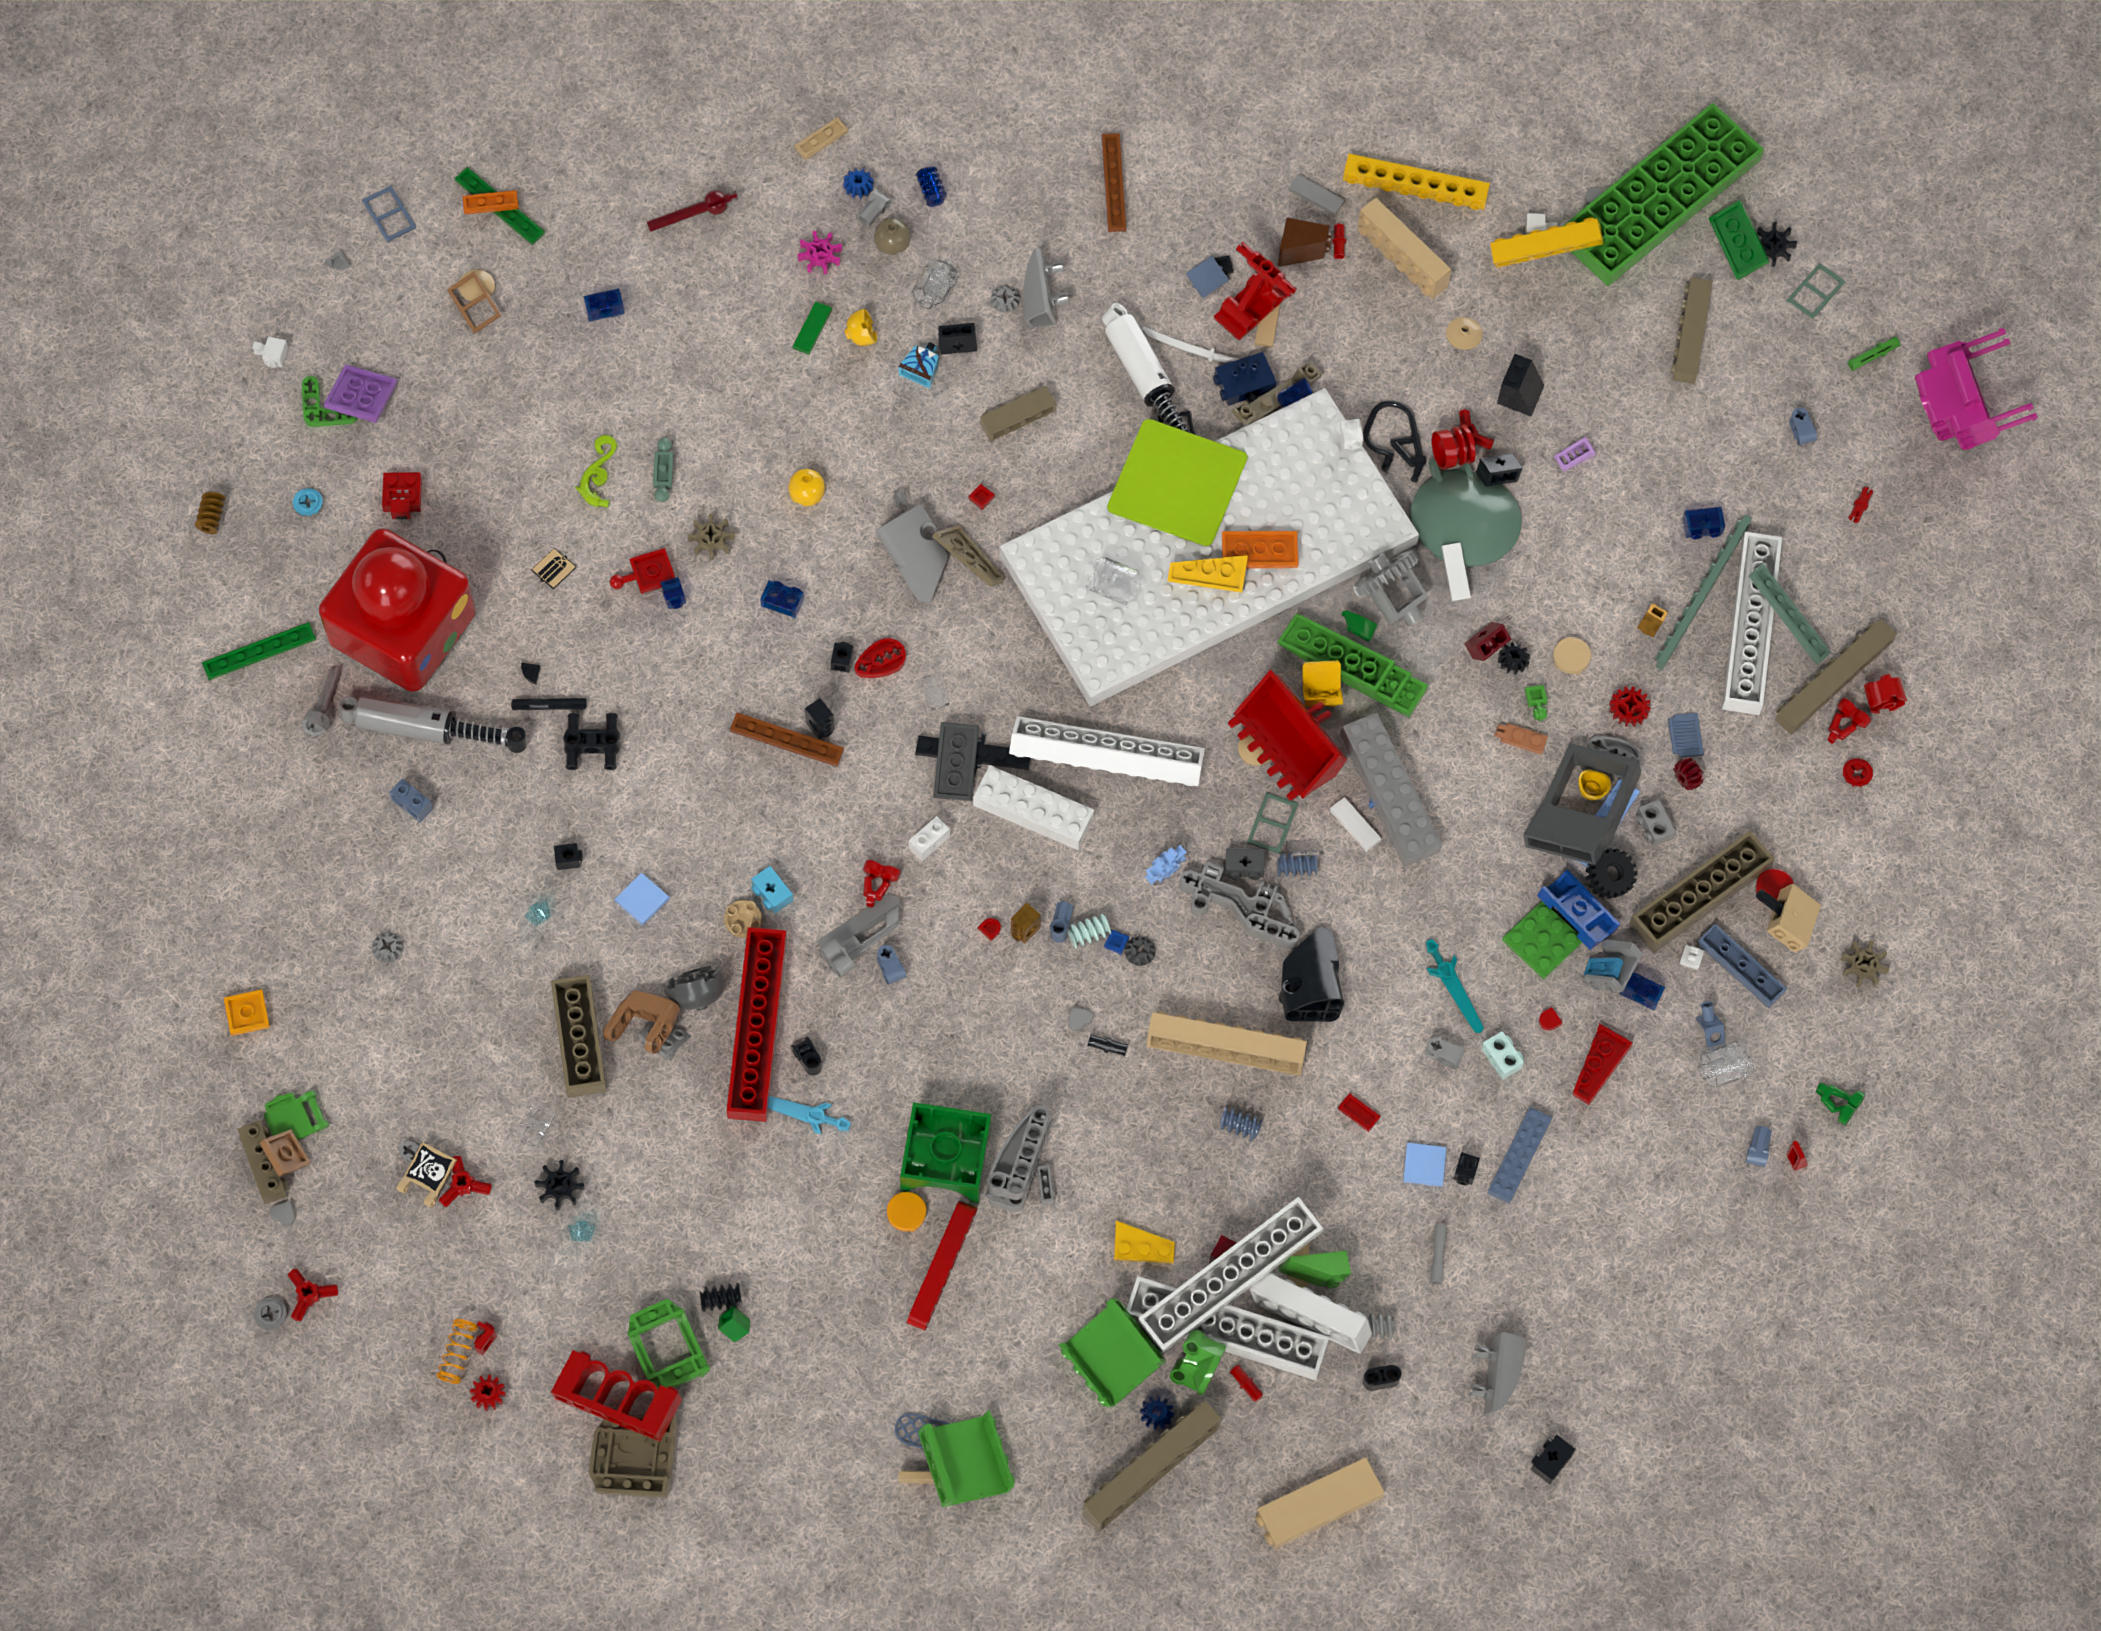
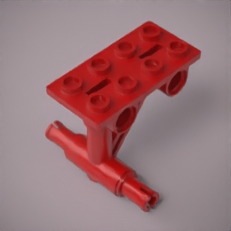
(1258, 299)

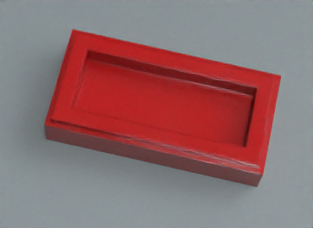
(1359, 1112)

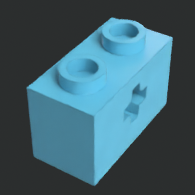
(770, 880)

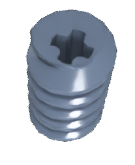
(1296, 864)
(1240, 1123)

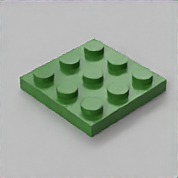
(1542, 940)

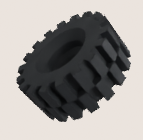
(1600, 880)

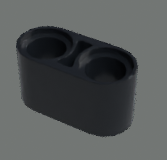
(1380, 1374)

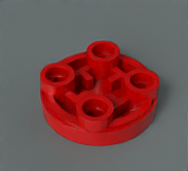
(1773, 881)

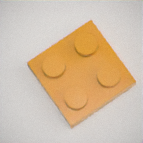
(246, 1012)

